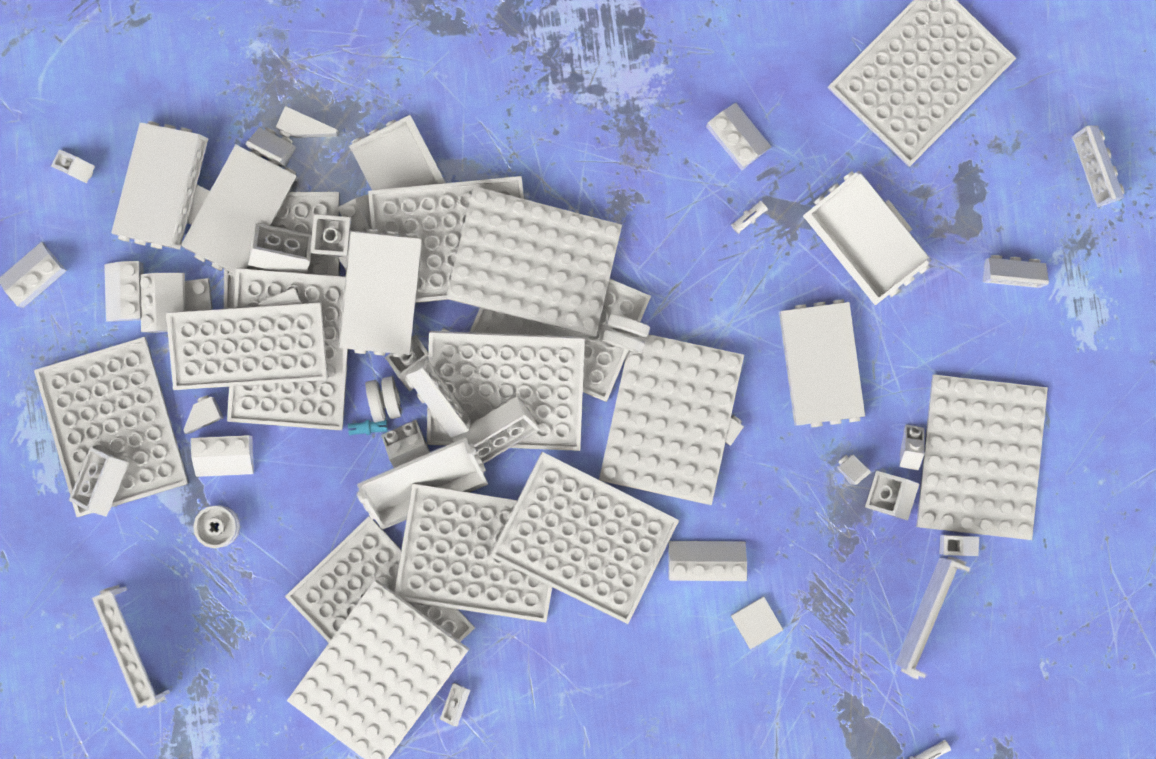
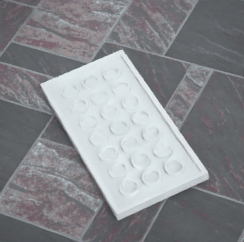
(247, 346)

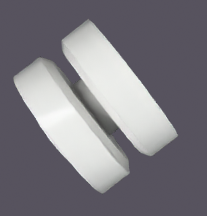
(627, 330)
(387, 398)
(205, 526)

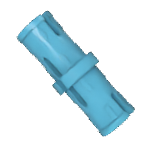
(367, 427)

